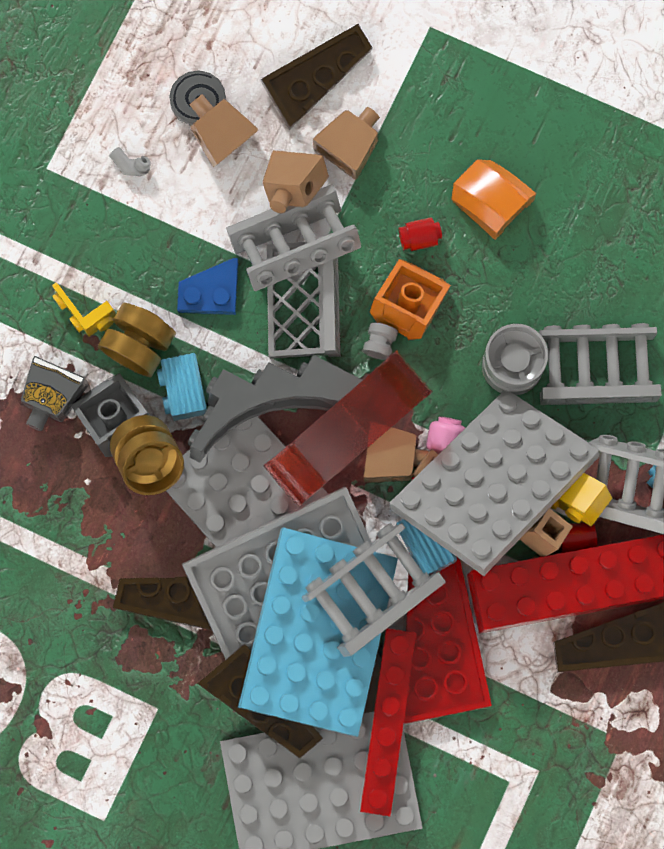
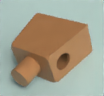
(220, 128)
(348, 141)
(293, 179)
(392, 457)

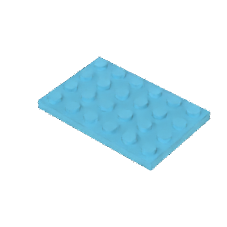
(295, 654)

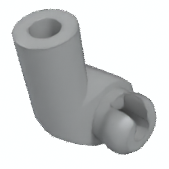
(128, 166)

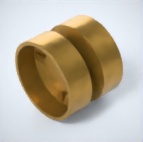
(141, 331)
(146, 455)

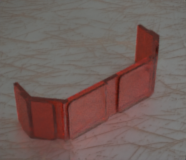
(348, 428)

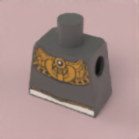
(50, 392)

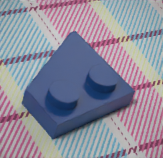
(210, 290)

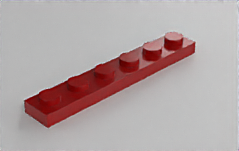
(388, 722)

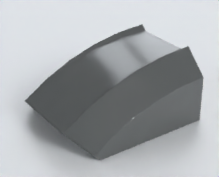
(107, 408)

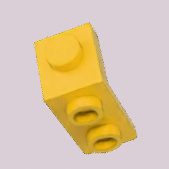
(98, 319)

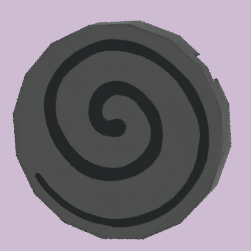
(190, 87)

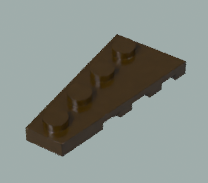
(311, 76)
(161, 599)
(617, 643)
(227, 684)

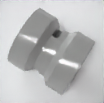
(380, 340)

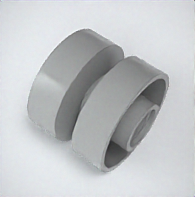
(514, 359)

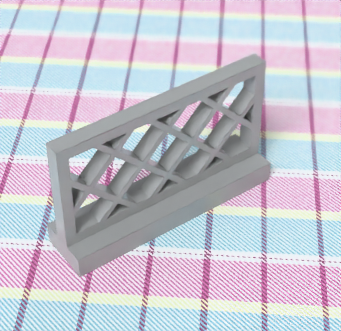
(328, 311)

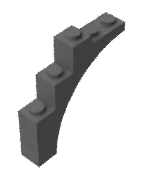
(235, 400)

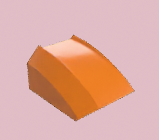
(491, 196)
(409, 299)

